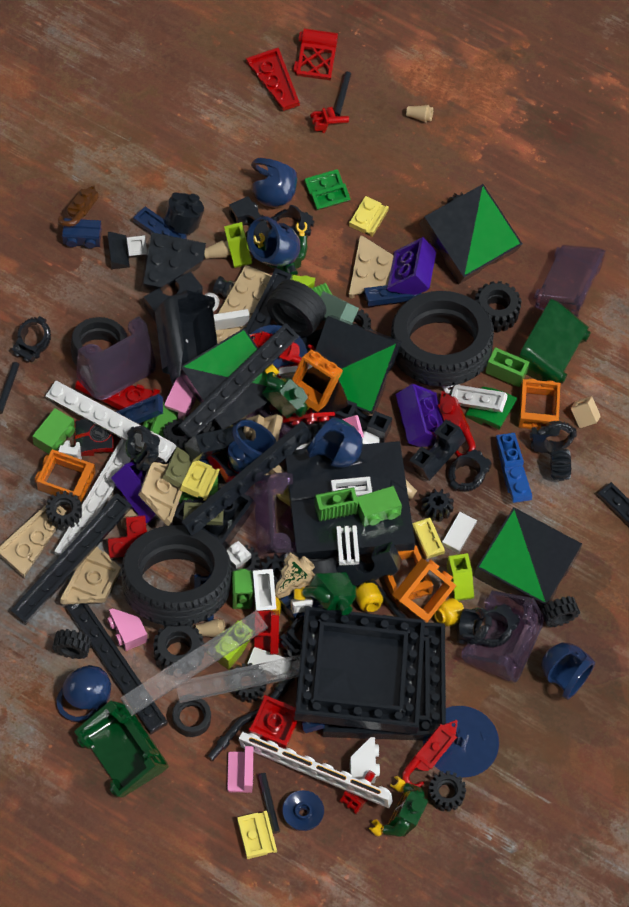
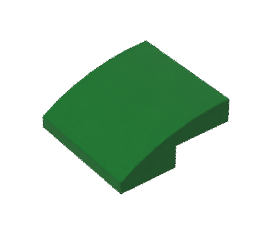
(327, 189)
(493, 418)

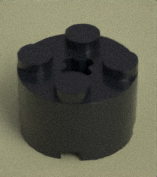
(184, 212)

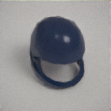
(278, 186)
(281, 244)
(338, 442)
(244, 452)
(567, 667)
(85, 689)

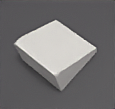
(298, 606)

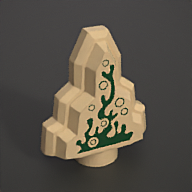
(295, 574)

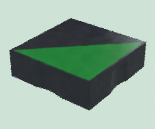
(470, 233)
(362, 356)
(215, 366)
(528, 558)

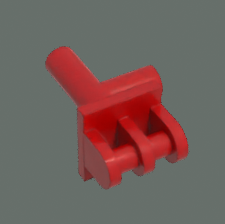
(321, 119)
(355, 798)

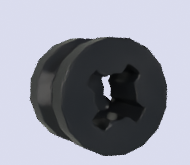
(223, 287)

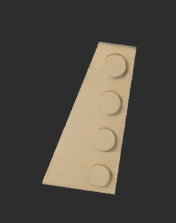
(29, 541)

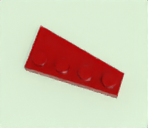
(275, 77)
(126, 397)

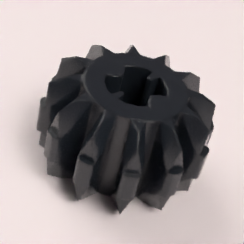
(560, 464)
(443, 500)

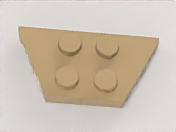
(371, 267)
(160, 494)
(92, 580)

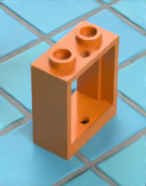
(532, 386)
(315, 399)
(56, 457)
(414, 579)
(422, 589)

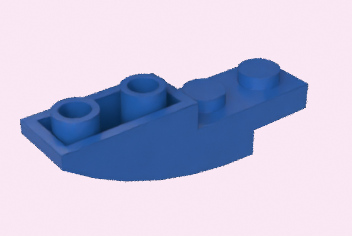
(512, 467)

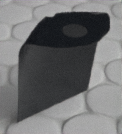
(319, 382)

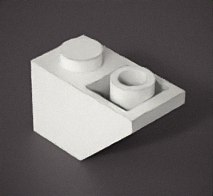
(365, 760)

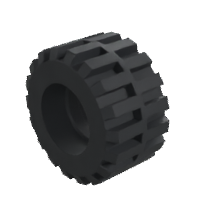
(502, 295)
(172, 635)

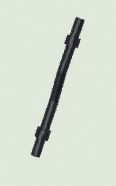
(224, 741)

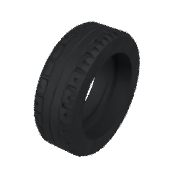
(447, 308)
(176, 607)

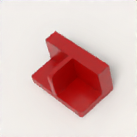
(270, 637)

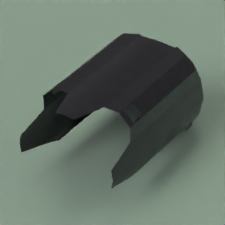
(182, 318)

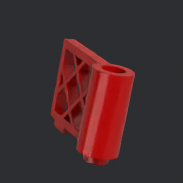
(316, 41)

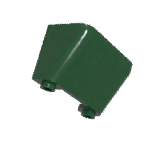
(553, 343)
(122, 748)

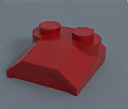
(274, 721)

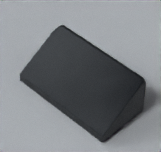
(118, 250)

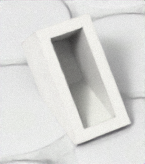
(264, 589)

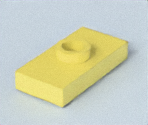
(428, 538)

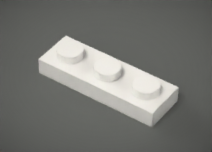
(480, 398)

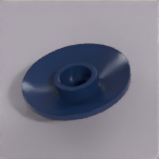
(304, 801)

